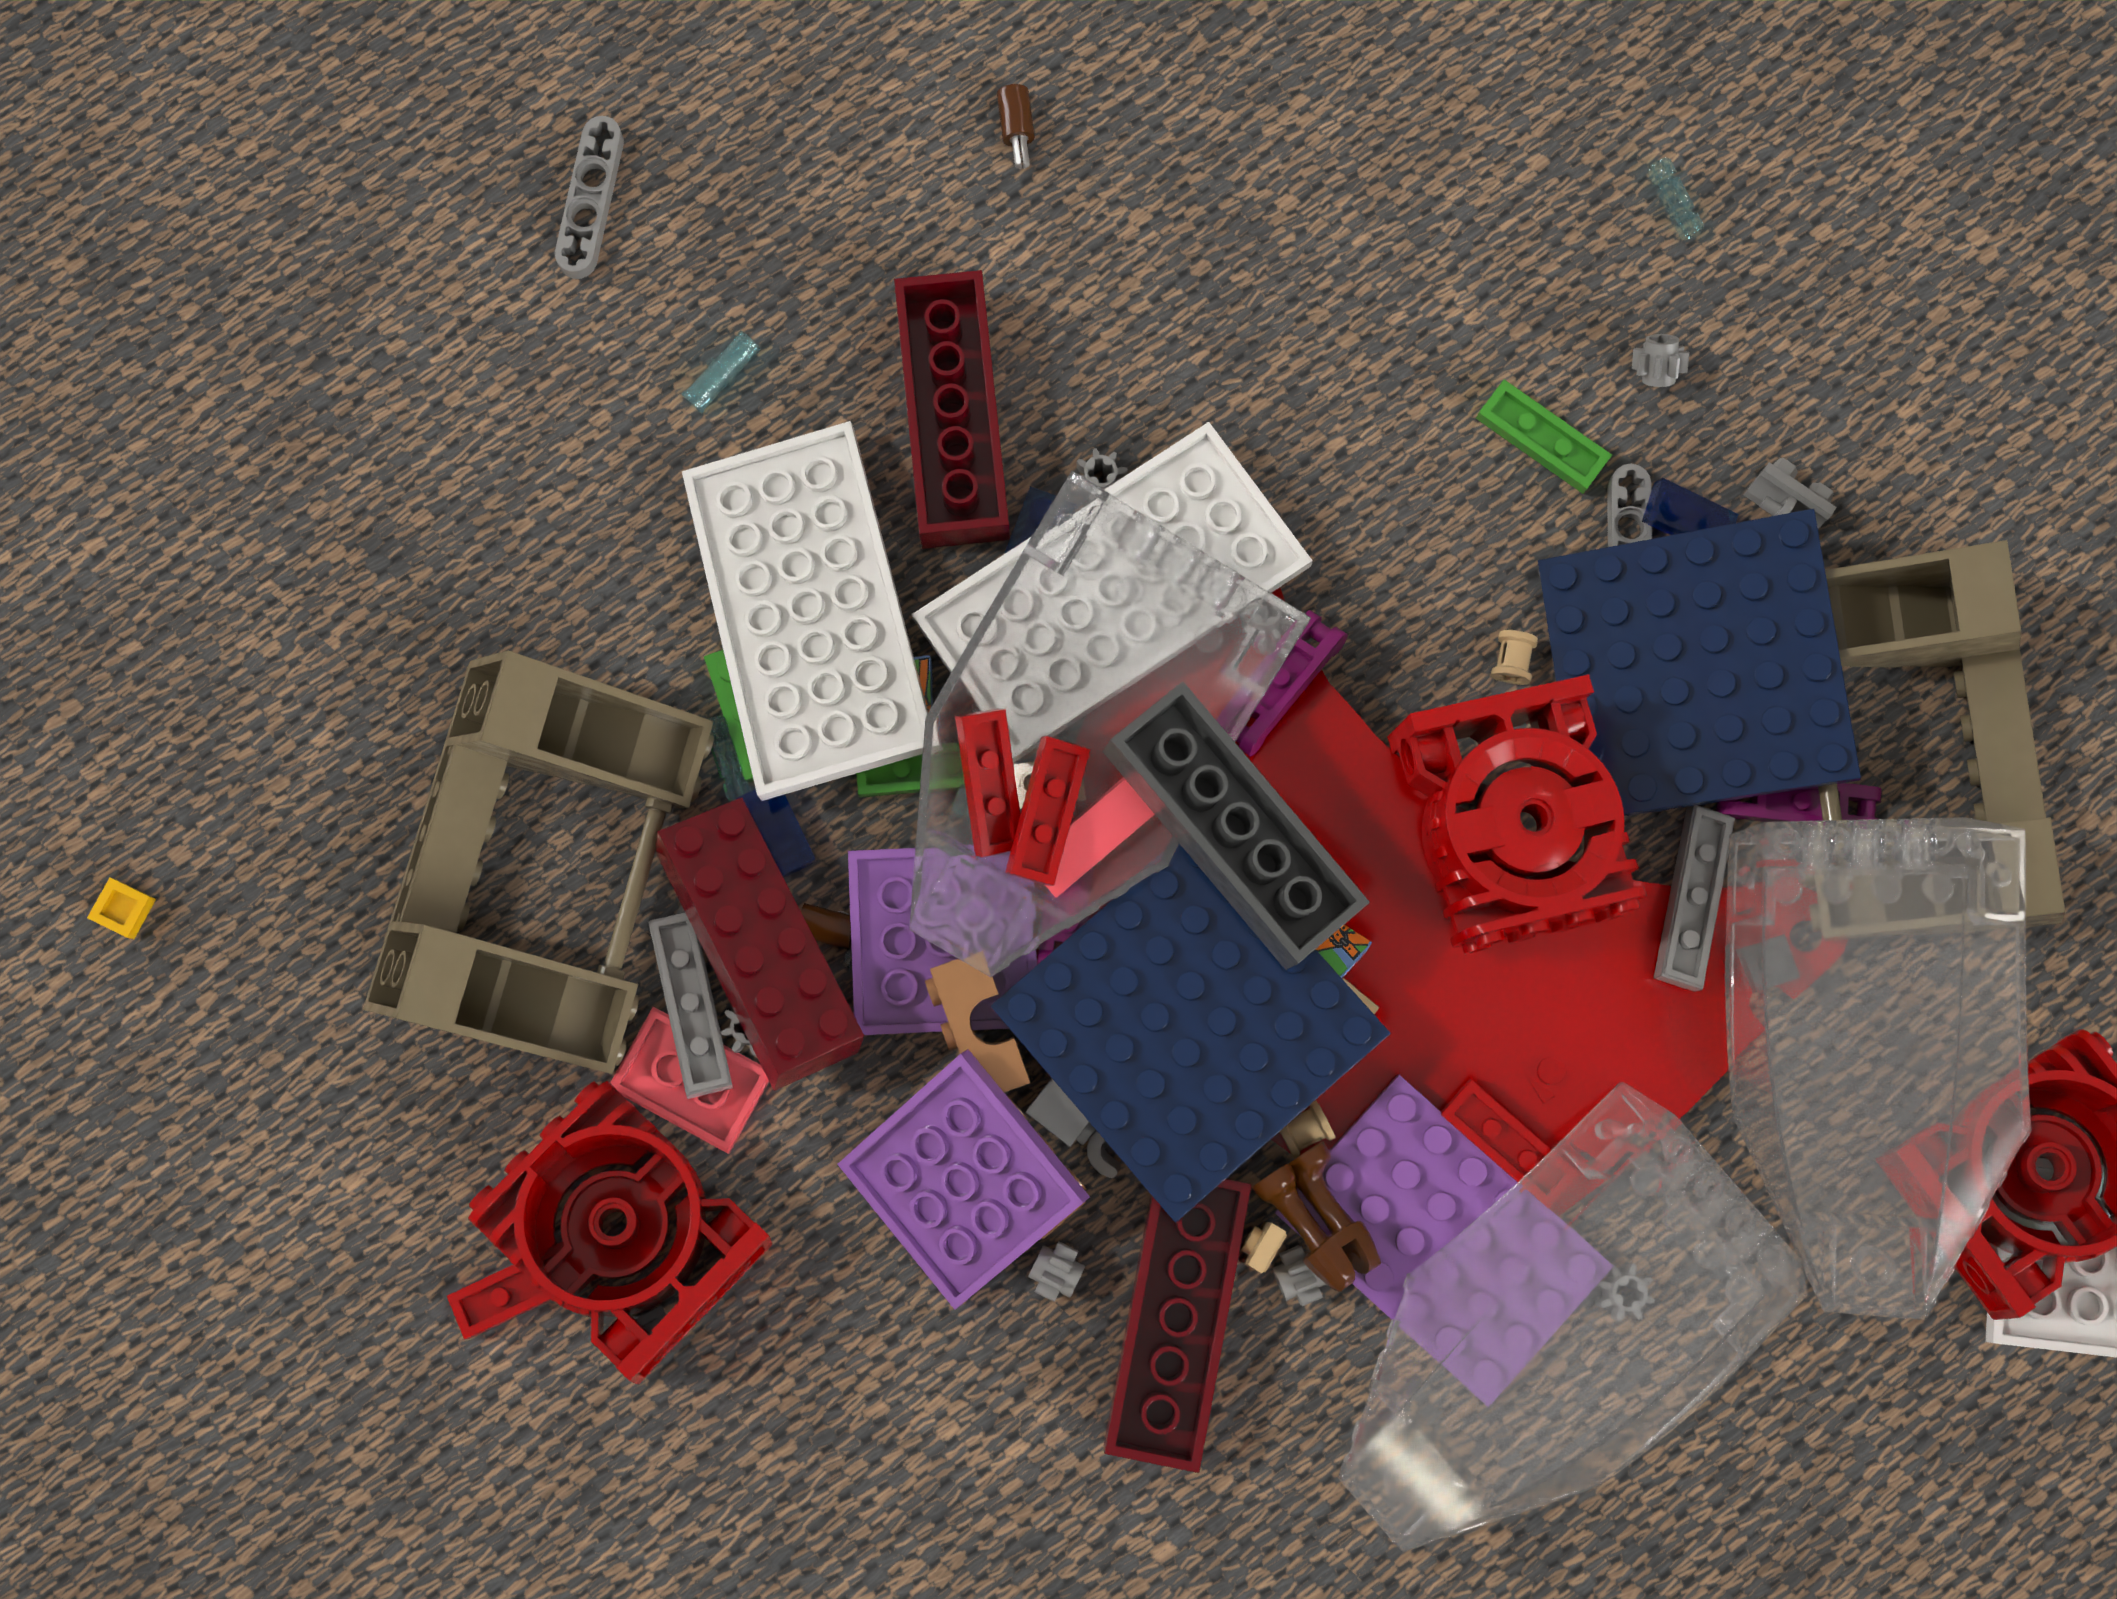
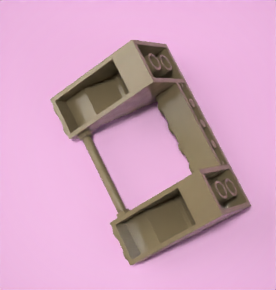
(1962, 613)
(556, 726)

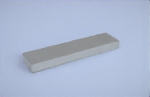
(1694, 898)
(690, 1006)

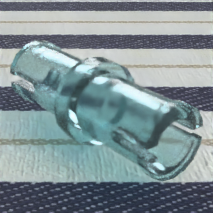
(721, 372)

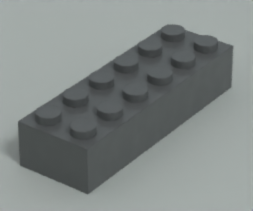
(1235, 826)

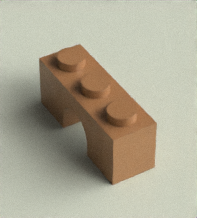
(959, 991)

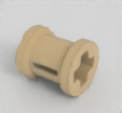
(1514, 657)
(1307, 1129)

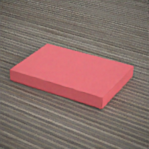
(654, 1081)

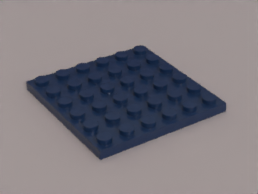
(1706, 662)
(1185, 1032)

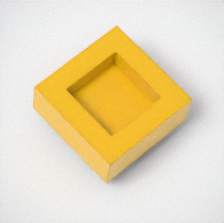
(121, 908)

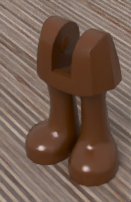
(1348, 1245)

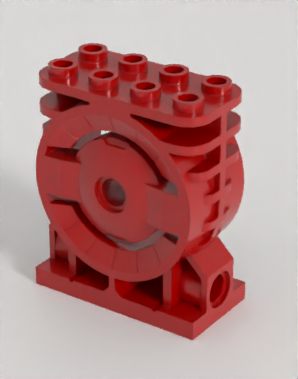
(1563, 791)
(2081, 1083)
(523, 1209)

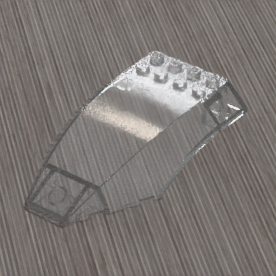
(1075, 650)
(1878, 1041)
(1567, 1328)

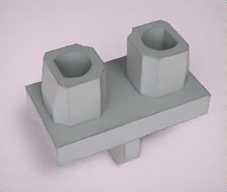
(1781, 494)

